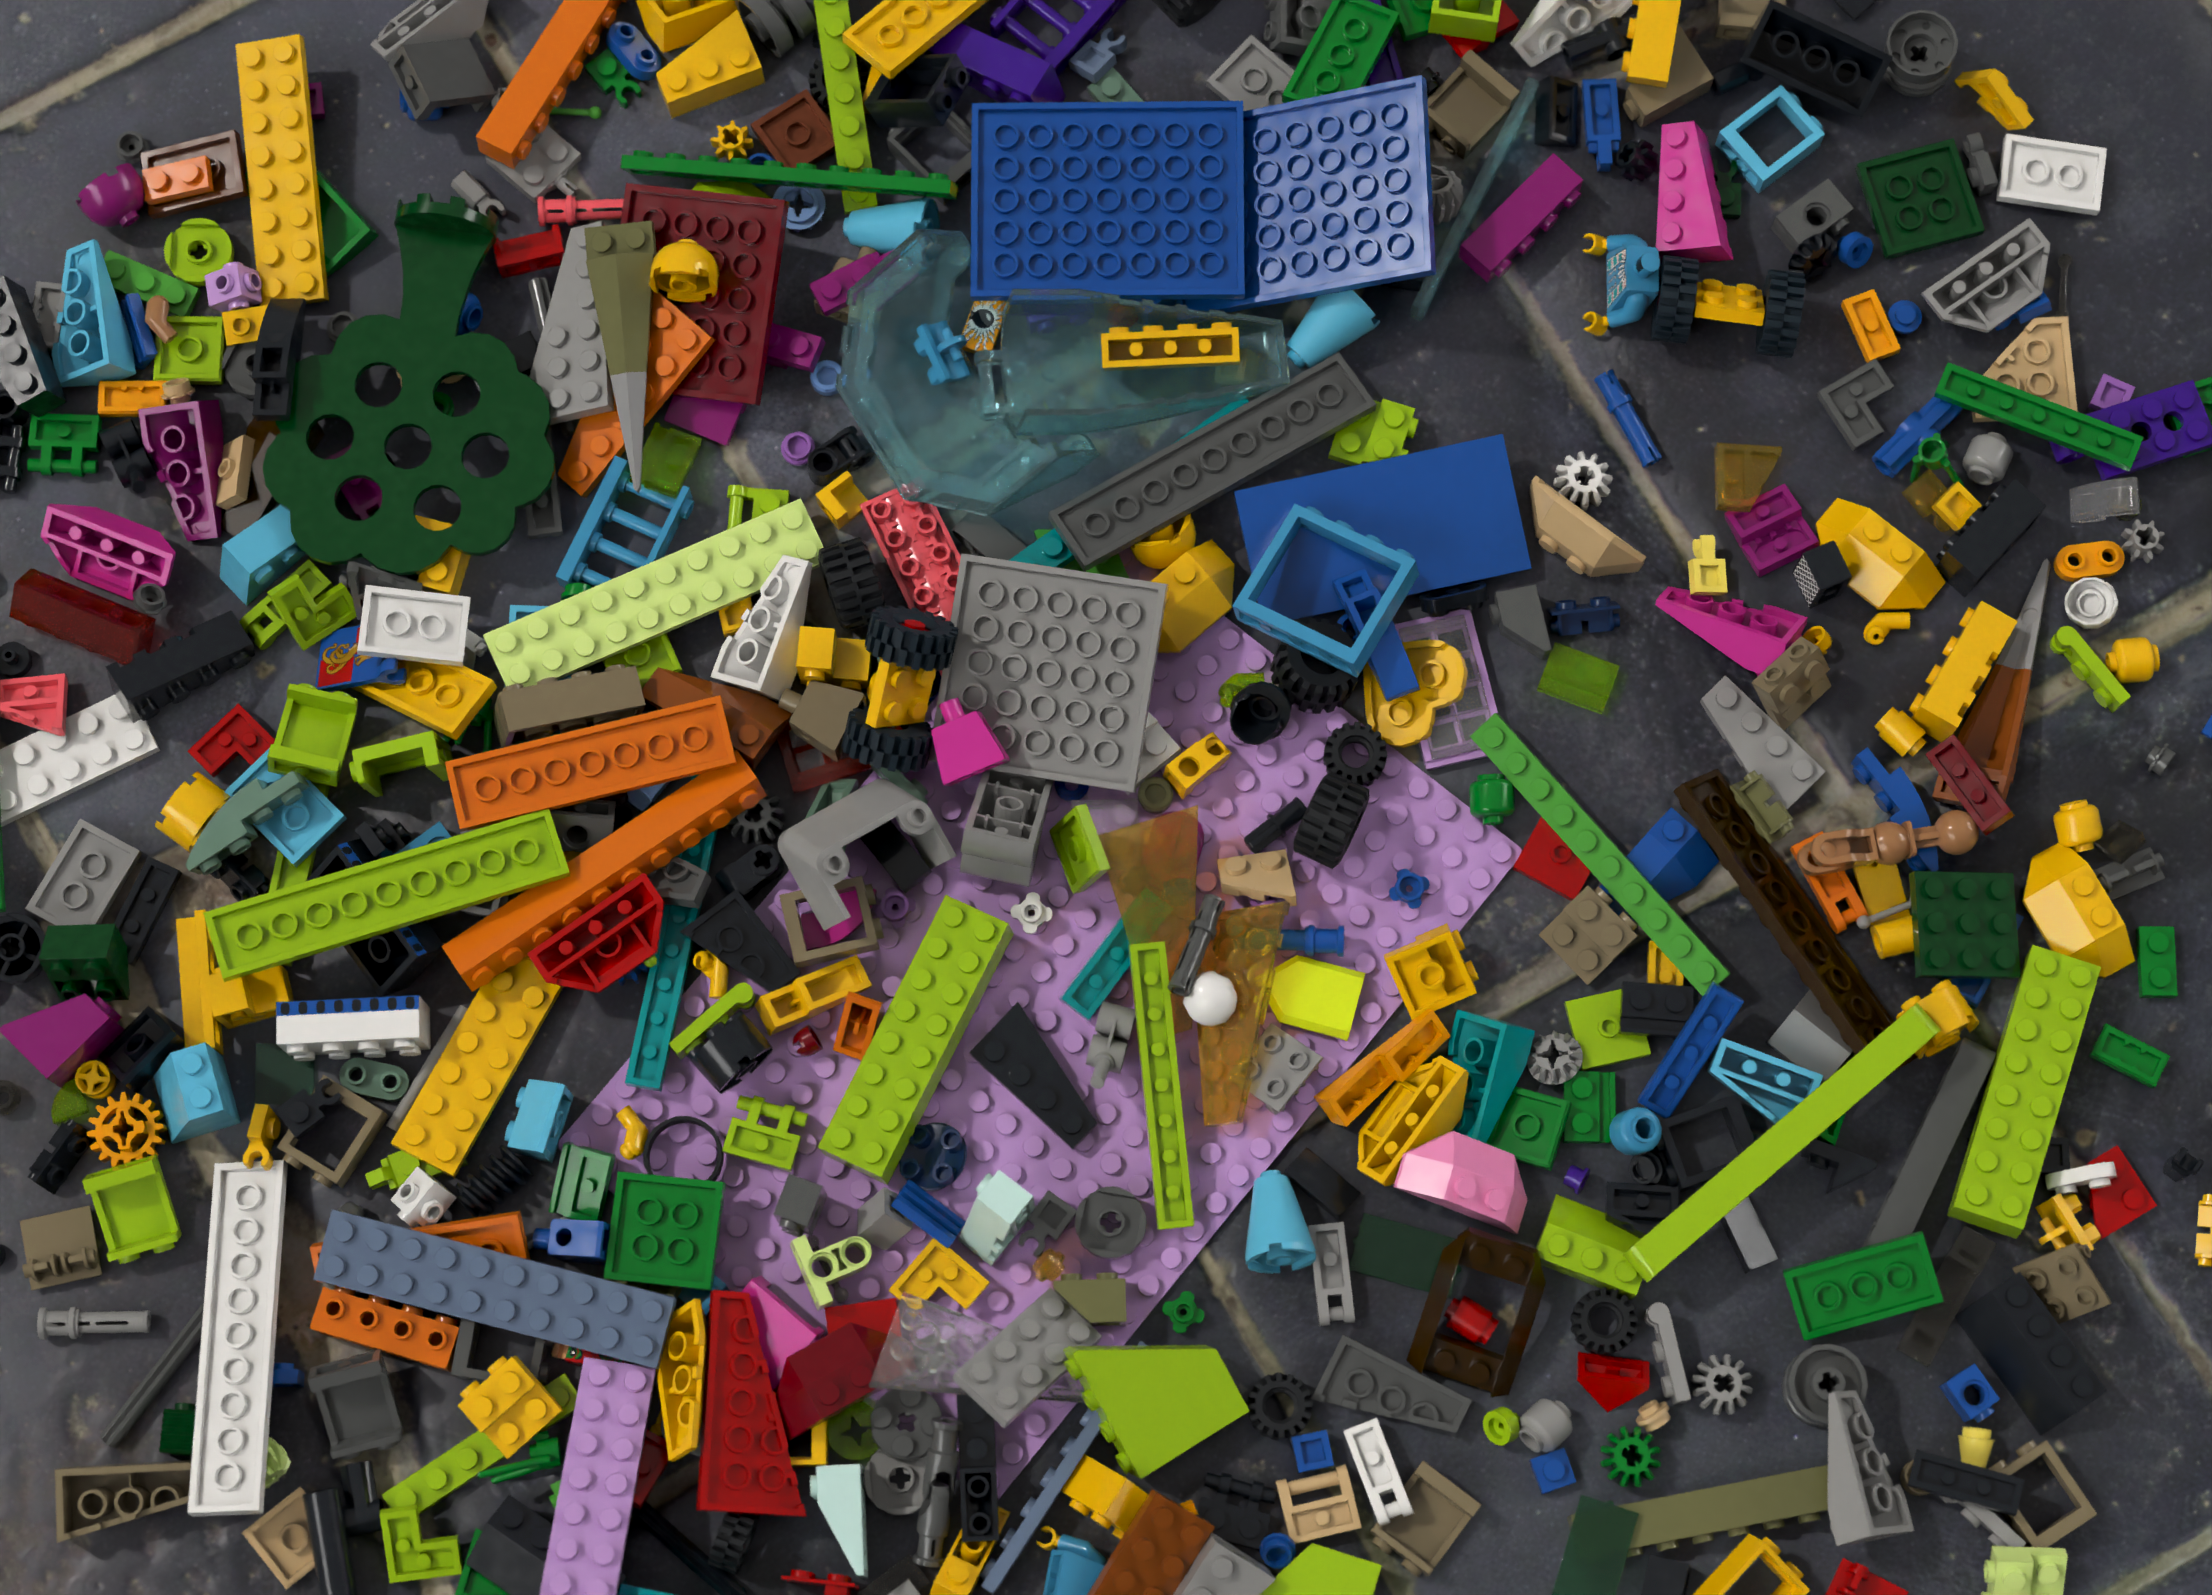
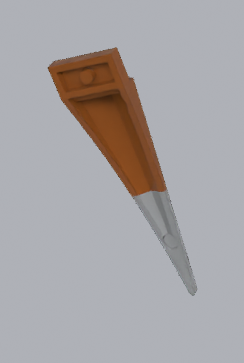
(1997, 718)

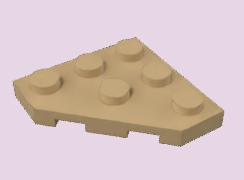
(2038, 363)

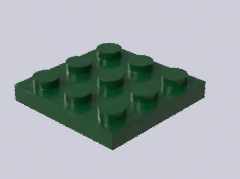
(1919, 199)
(1964, 925)

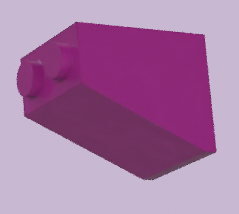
(64, 1036)

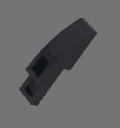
(276, 357)
(977, 1472)

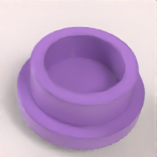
(796, 448)

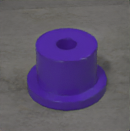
(1576, 1178)

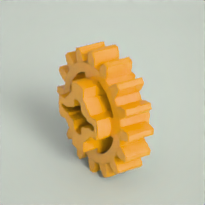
(125, 1115)

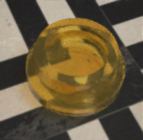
(1049, 1265)

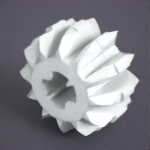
(1595, 473)

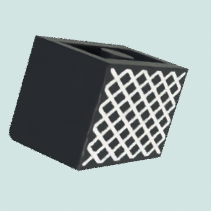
(1821, 574)

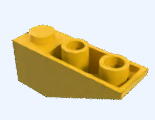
(965, 1563)

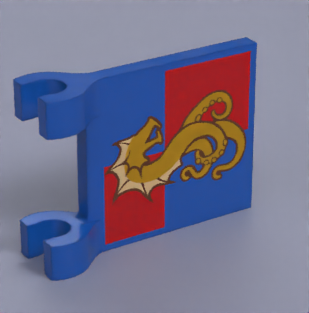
(342, 668)

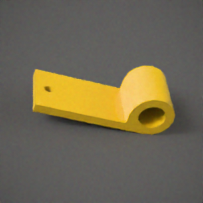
(1880, 890)

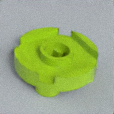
(186, 239)

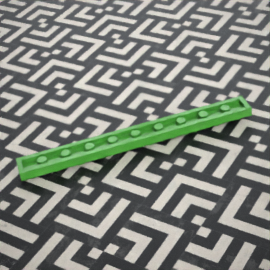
(1599, 854)

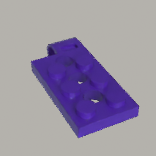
(2148, 411)

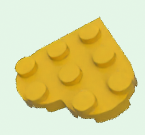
(1410, 718)

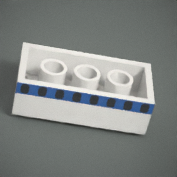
(353, 1027)

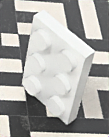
(2051, 174)
(413, 625)

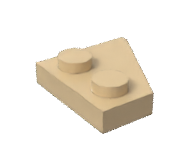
(1258, 876)

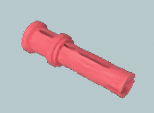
(570, 208)

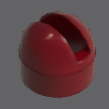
(808, 1040)

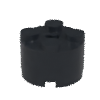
(730, 1052)

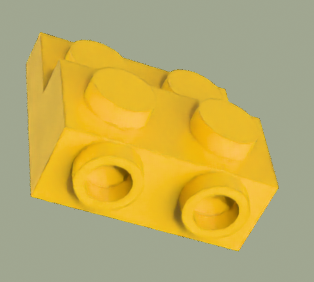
(1432, 971)
(509, 1405)

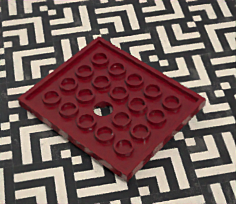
(747, 245)

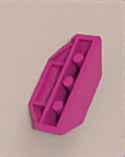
(107, 548)

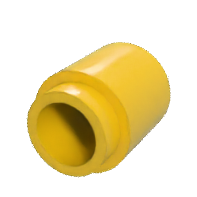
(1901, 732)

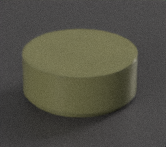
(1155, 795)

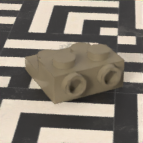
(1793, 682)
(1590, 933)

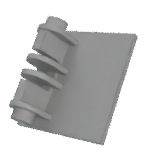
(1280, 1068)

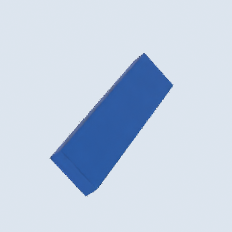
(1690, 1050)

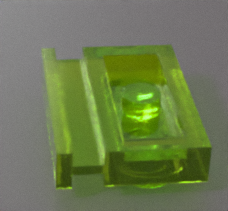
(668, 459)
(1578, 678)

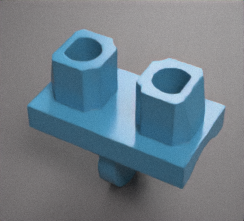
(943, 351)

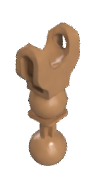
(1887, 843)

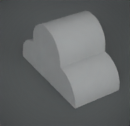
(1005, 827)

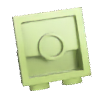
(2025, 1571)

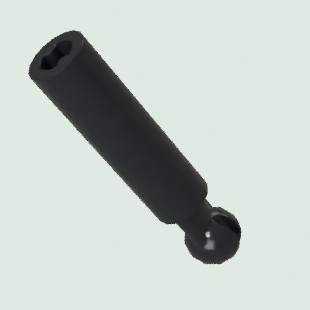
(329, 1542)

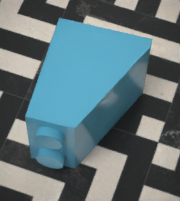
(195, 1093)

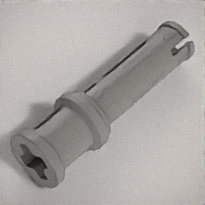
(74, 1317)

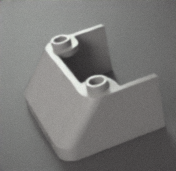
(815, 844)

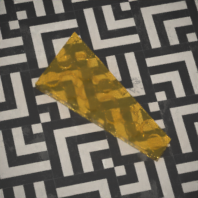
(1156, 886)
(1246, 955)

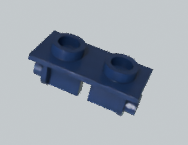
(1597, 613)

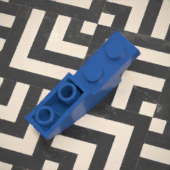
(1389, 657)
(1900, 798)

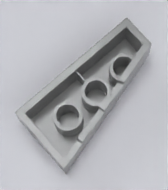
(1224, 1571)

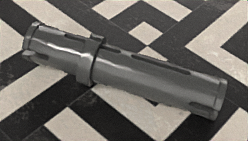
(1201, 932)

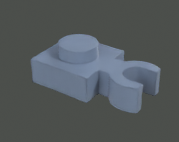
(1097, 58)

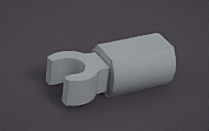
(475, 194)

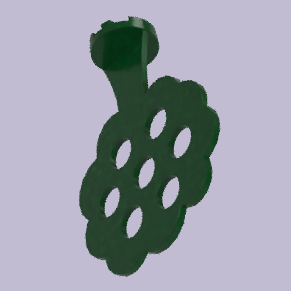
(440, 258)

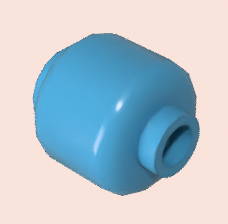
(1635, 1131)

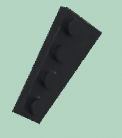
(1029, 1071)

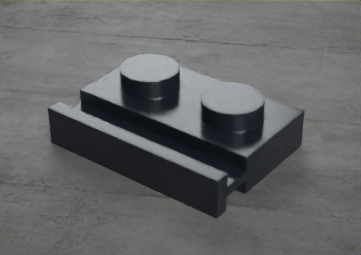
(1654, 1009)

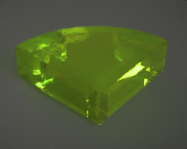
(68, 1103)

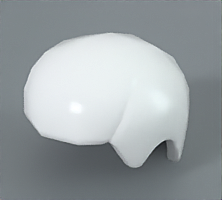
(2091, 603)
(1211, 999)

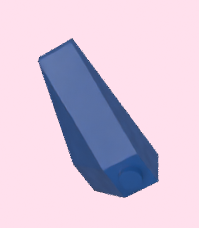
(1670, 858)

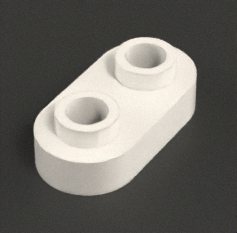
(2095, 1175)

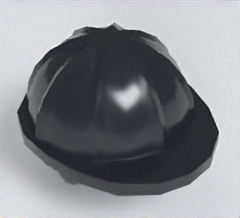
(1259, 713)

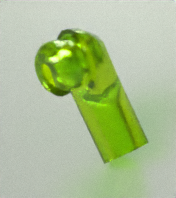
(1235, 684)

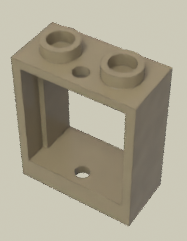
(873, 927)
(358, 1148)
(2065, 1524)

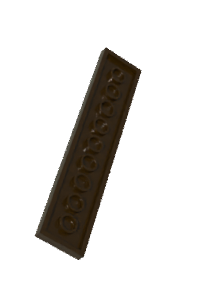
(1785, 910)

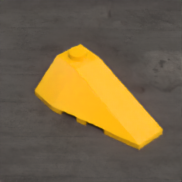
(682, 21)
(683, 1379)

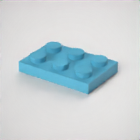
(297, 827)

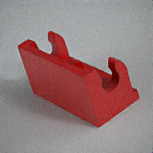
(529, 252)

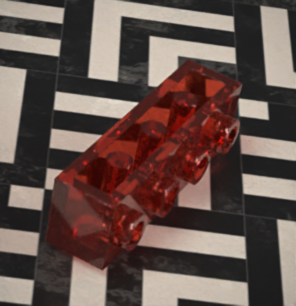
(81, 616)

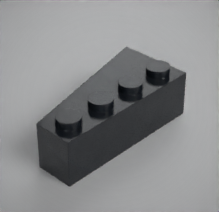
(24, 358)

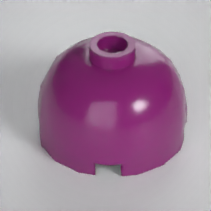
(113, 198)

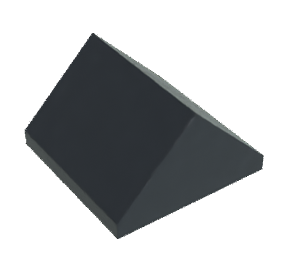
(141, 1049)

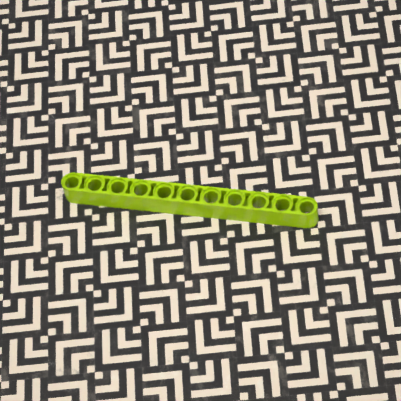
(1781, 1142)

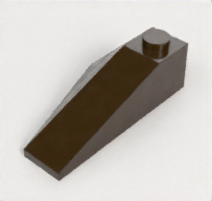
(259, 498)

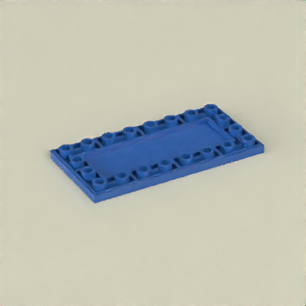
(1439, 504)

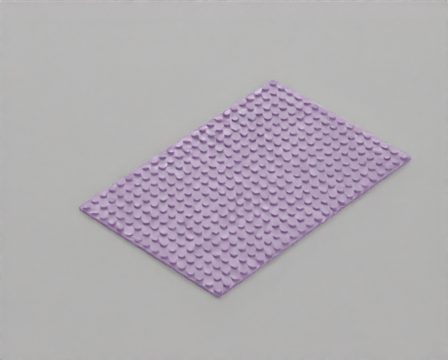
(1405, 826)

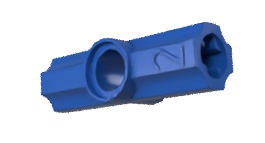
(1913, 430)

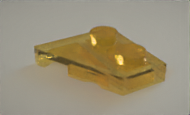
(1741, 474)

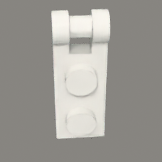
(1377, 1470)

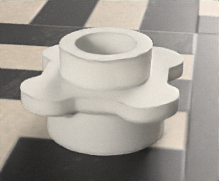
(1031, 923)

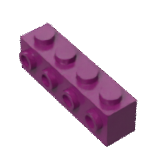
(1521, 218)

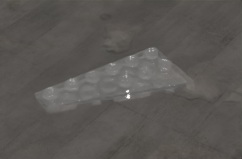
(933, 1342)

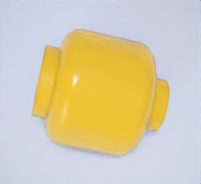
(2133, 660)
(2078, 825)

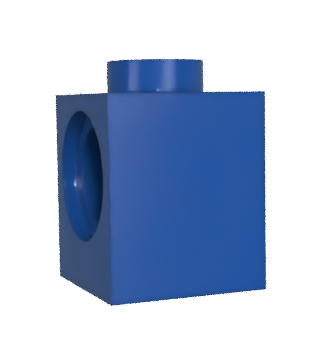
(1954, 1391)

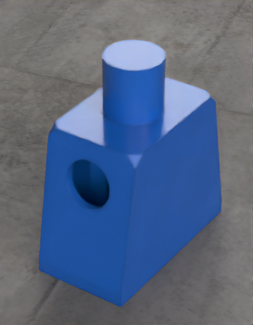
(574, 1240)

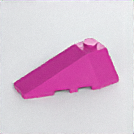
(1742, 633)

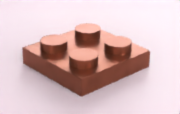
(796, 131)

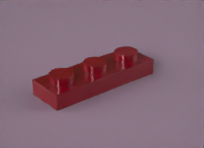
(1969, 784)

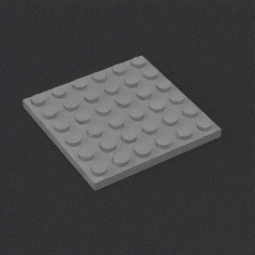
(1056, 667)

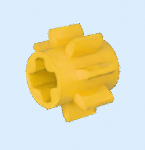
(733, 134)

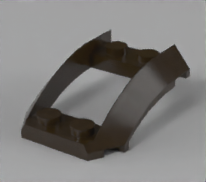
(1463, 1360)

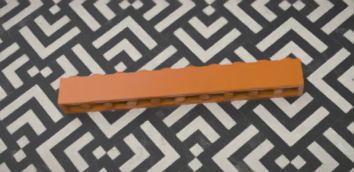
(603, 869)

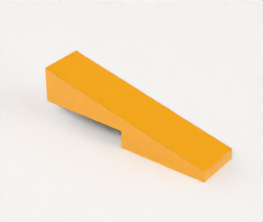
(1378, 1070)

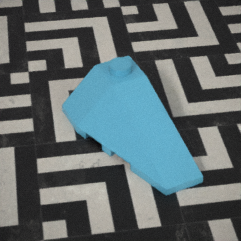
(92, 329)

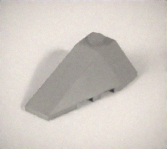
(1860, 1491)

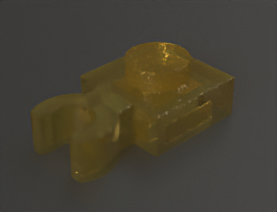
(1923, 494)

